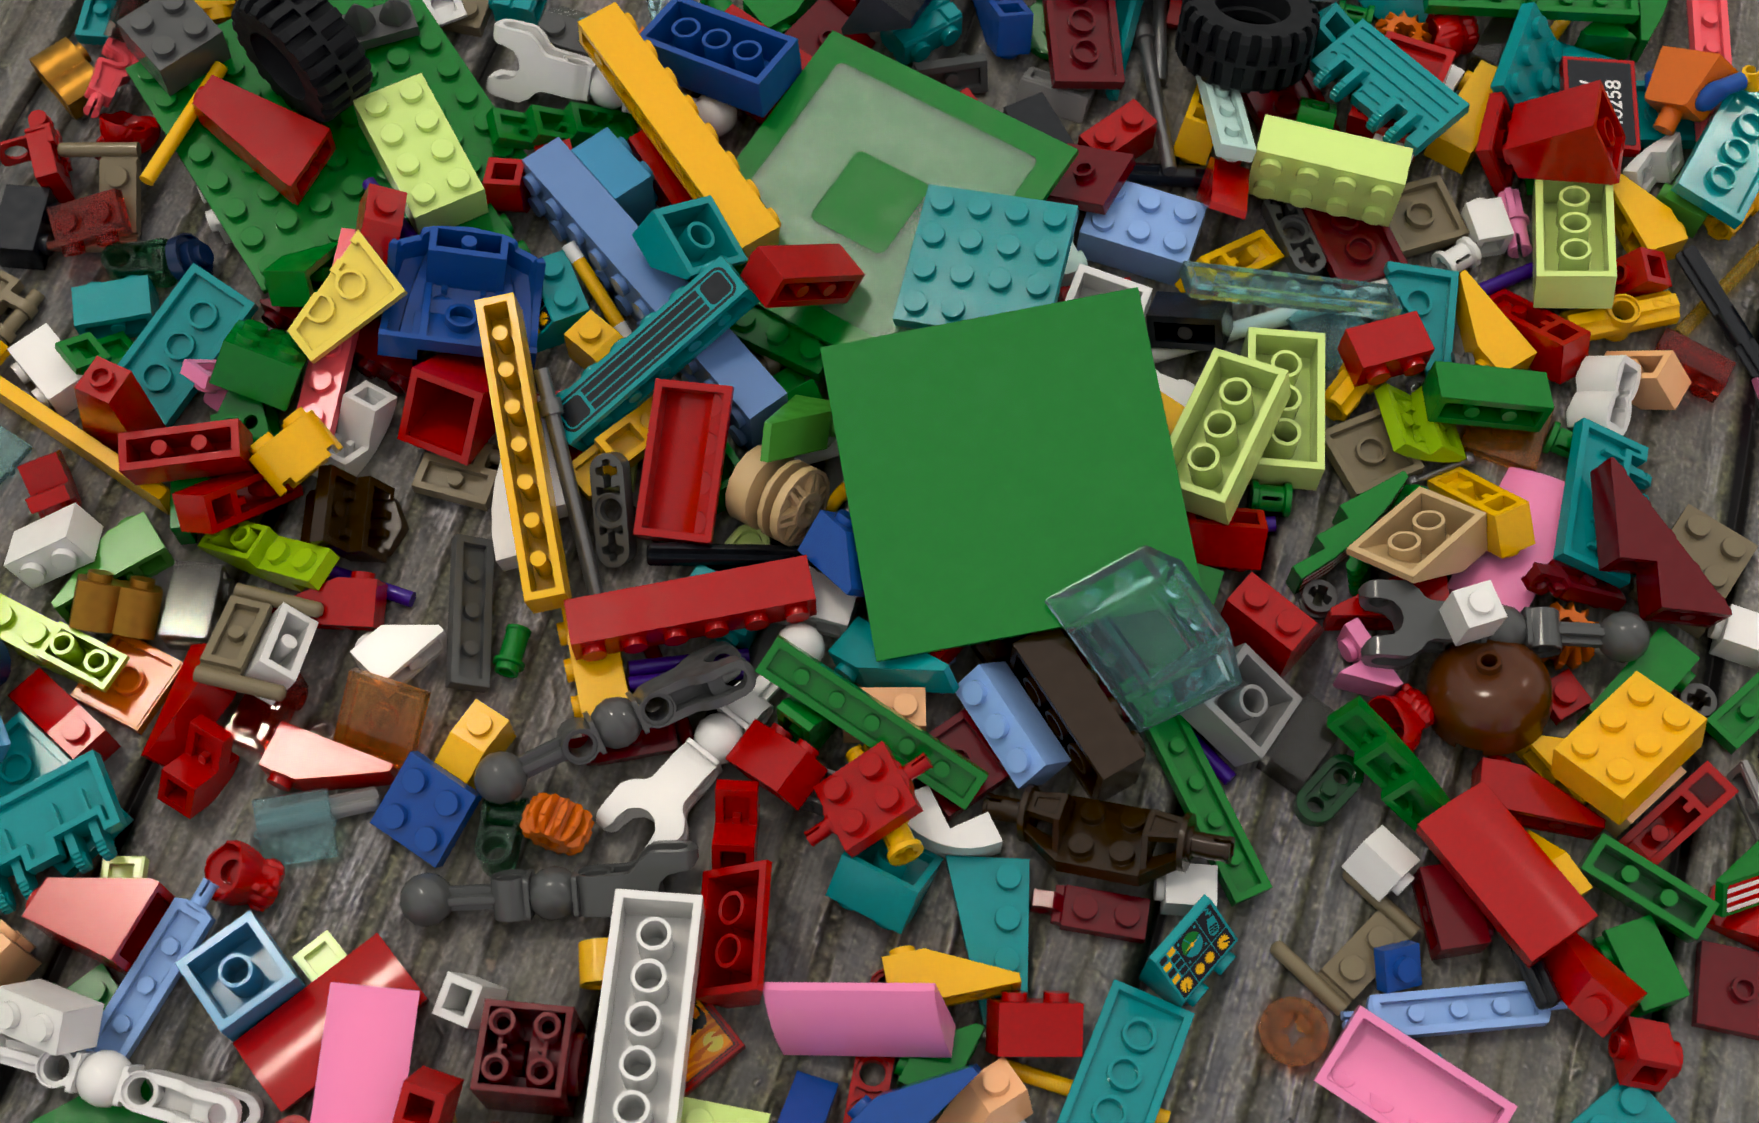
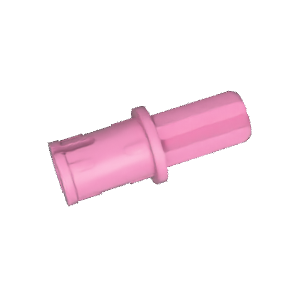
(1519, 221)

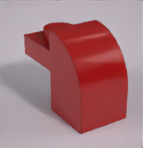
(505, 185)
(49, 484)
(201, 771)
(735, 823)

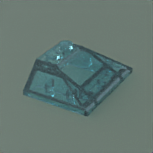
(1149, 635)

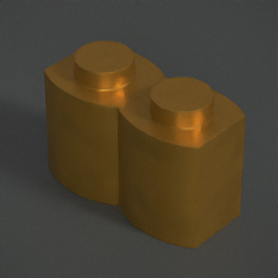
(66, 73)
(116, 605)

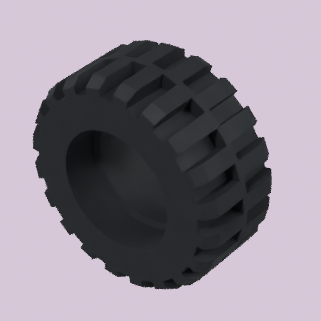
(1247, 42)
(304, 54)

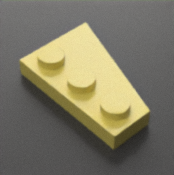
(348, 300)

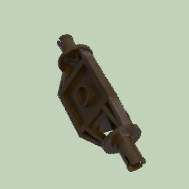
(1107, 837)

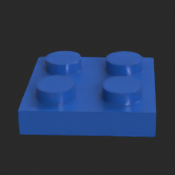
(426, 809)

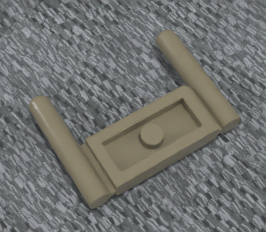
(117, 169)
(238, 636)
(1354, 963)

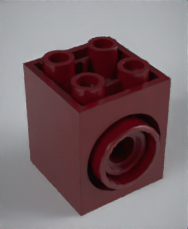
(530, 1058)

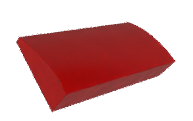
(683, 462)
(1505, 873)
(287, 1043)

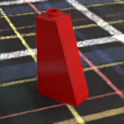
(266, 136)
(113, 403)

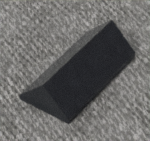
(884, 15)

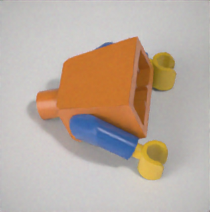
(1691, 84)

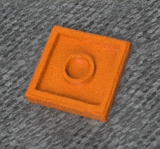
(139, 687)

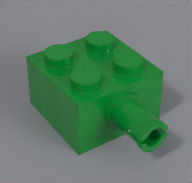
(260, 364)

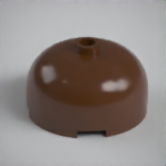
(1489, 696)

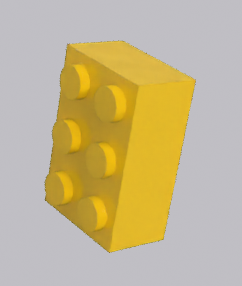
(1628, 747)

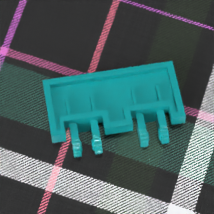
(1388, 87)
(1576, 527)
(55, 808)

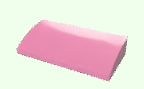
(1545, 503)
(859, 1019)
(364, 1053)
(1402, 1080)

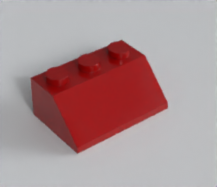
(734, 934)

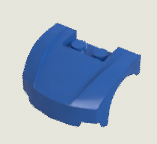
(443, 276)

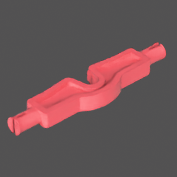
(108, 76)

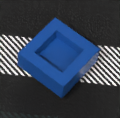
(1398, 966)

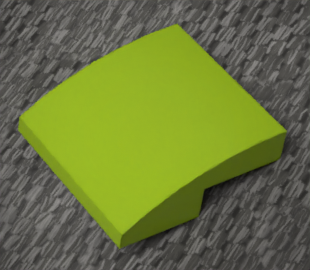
(1412, 432)

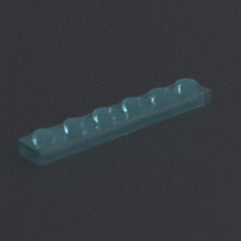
(1289, 290)

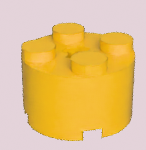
(294, 451)

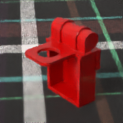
(41, 146)

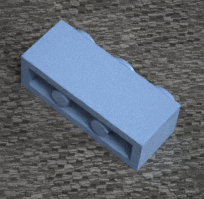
(1011, 724)

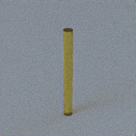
(1727, 283)

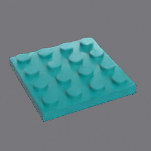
(983, 256)

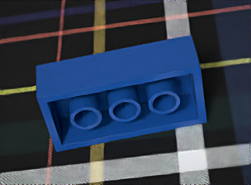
(724, 55)

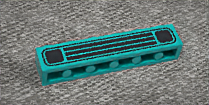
(654, 350)

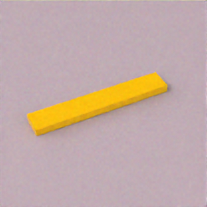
(78, 442)

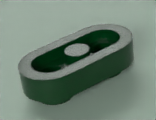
(1326, 791)

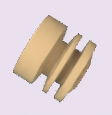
(777, 496)

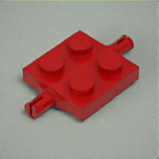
(868, 799)

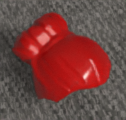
(1454, 32)
(129, 128)
(1405, 713)
(244, 876)

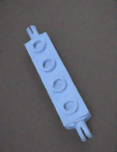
(155, 972)
(1458, 1009)

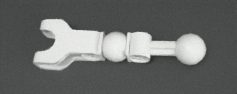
(571, 75)
(697, 763)
(111, 1080)

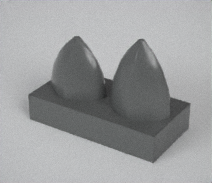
(382, 23)
(958, 72)

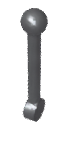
(1469, 461)

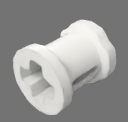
(1456, 257)

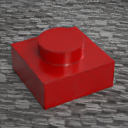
(1568, 697)

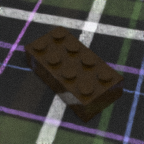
(1078, 712)

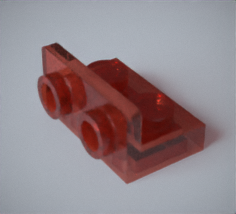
(87, 222)
(1704, 367)
(257, 721)

